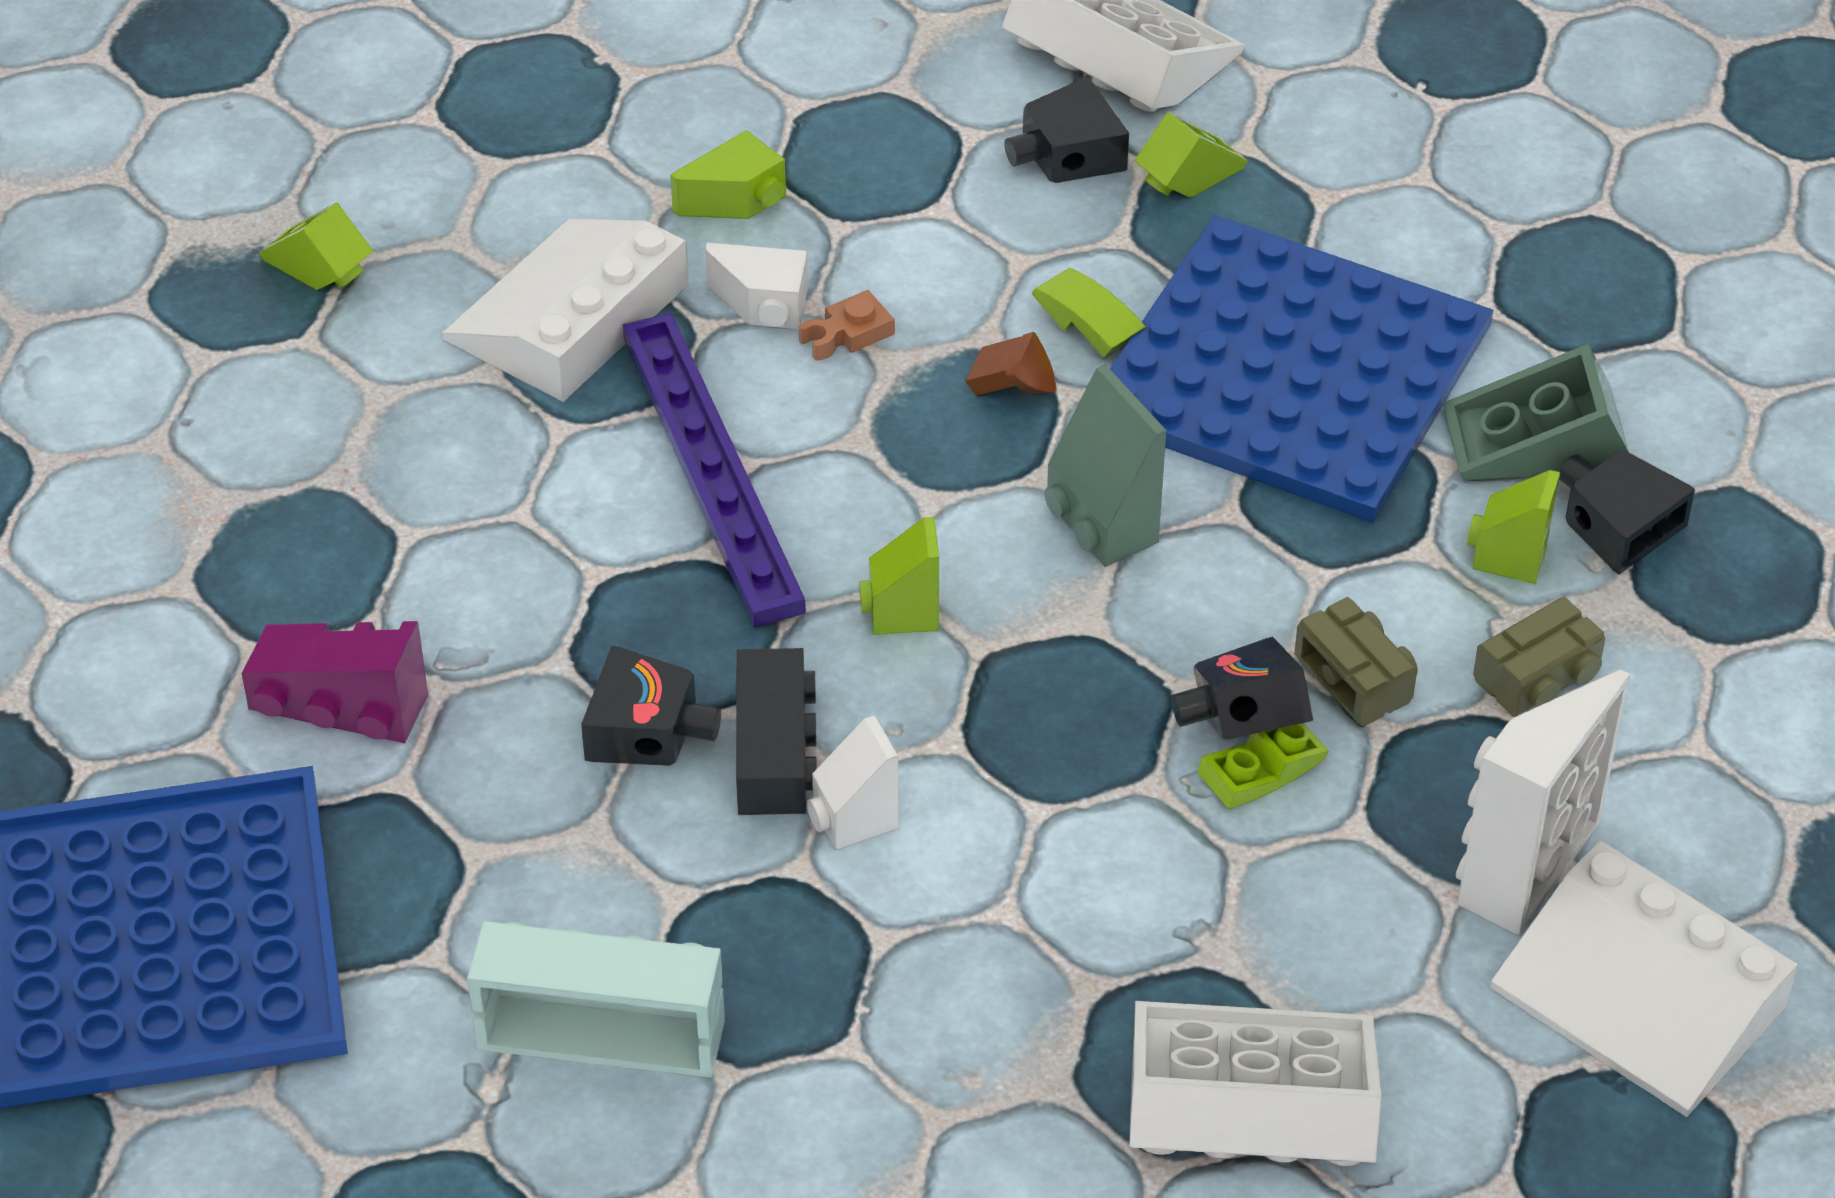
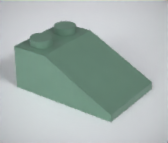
(1536, 420)
(1109, 471)

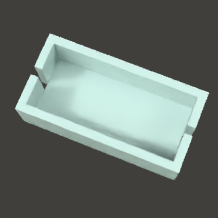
(597, 998)

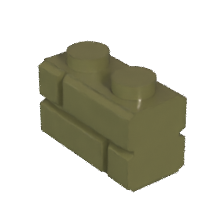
(1539, 657)
(1356, 660)

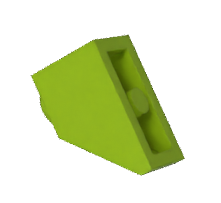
(1186, 158)
(730, 180)
(320, 249)
(1515, 528)
(904, 582)

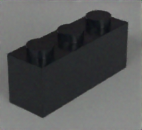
(774, 731)

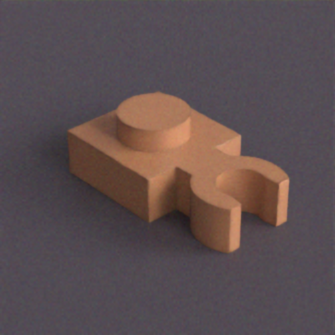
(850, 322)

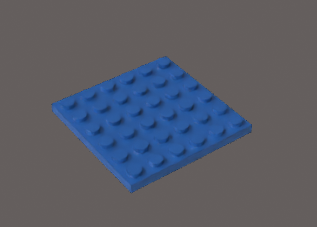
(1298, 365)
(165, 937)

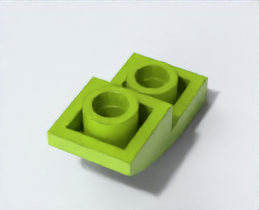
(1094, 310)
(1261, 764)

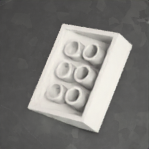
(1126, 45)
(568, 301)
(1538, 800)
(1645, 978)
(1255, 1083)

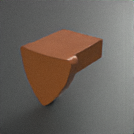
(1013, 363)

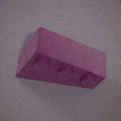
(340, 679)

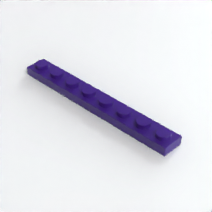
(714, 471)

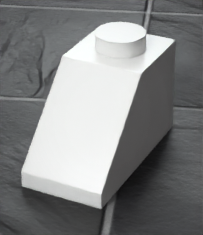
(759, 282)
(857, 787)

